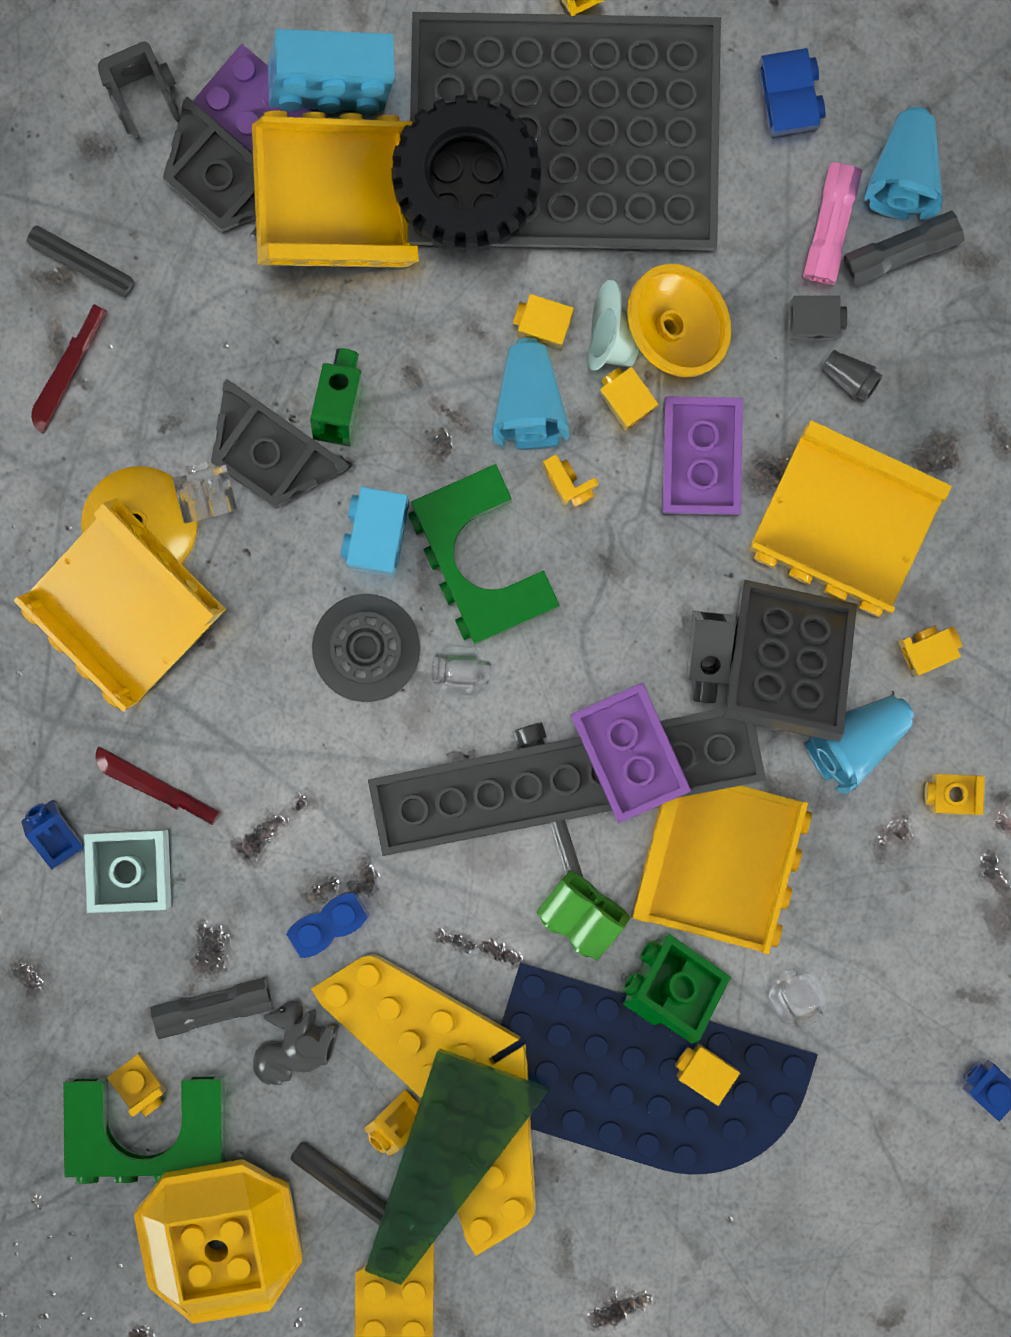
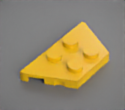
(393, 1308)

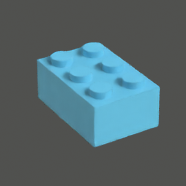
(330, 70)

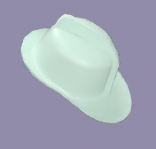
(611, 332)

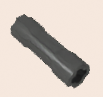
(926, 239)
(191, 1013)

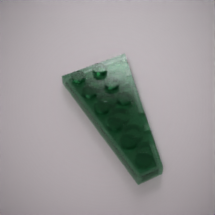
(456, 1137)

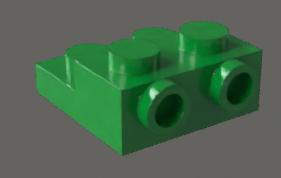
(675, 988)

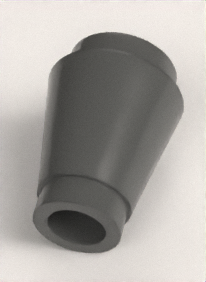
(852, 374)

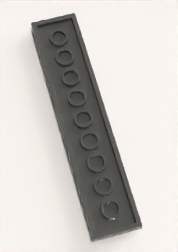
(545, 784)

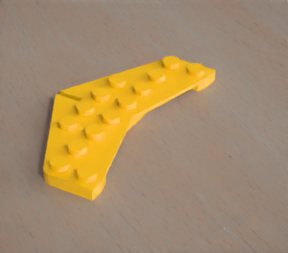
(404, 1027)

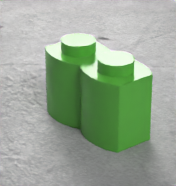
(582, 915)

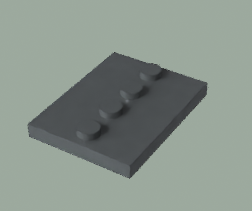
(791, 661)

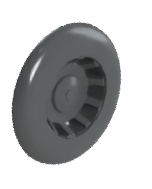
(366, 647)

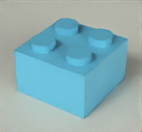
(376, 531)

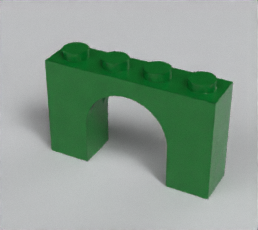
(442, 518)
(94, 1151)

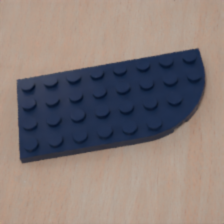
(620, 1085)

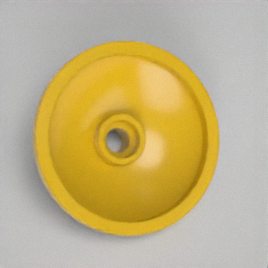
(691, 312)
(154, 498)

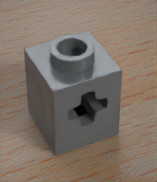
(817, 317)

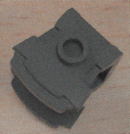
(115, 75)

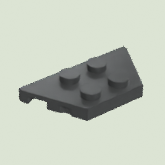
(211, 169)
(267, 450)

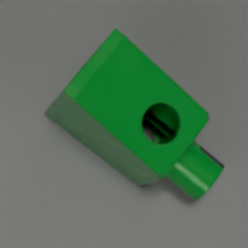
(337, 399)

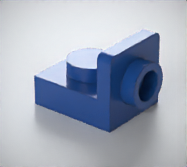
(50, 834)
(989, 1088)

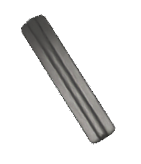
(80, 260)
(339, 1182)

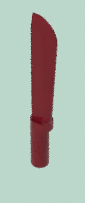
(64, 371)
(140, 780)

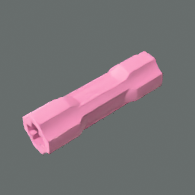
(838, 197)

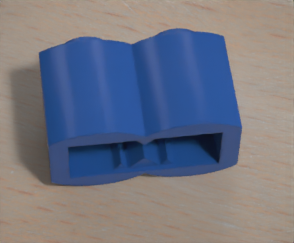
(791, 92)
(337, 919)

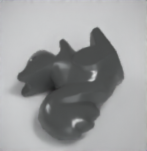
(302, 1047)

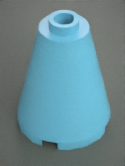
(908, 169)
(529, 400)
(867, 738)

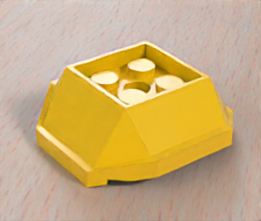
(226, 1204)

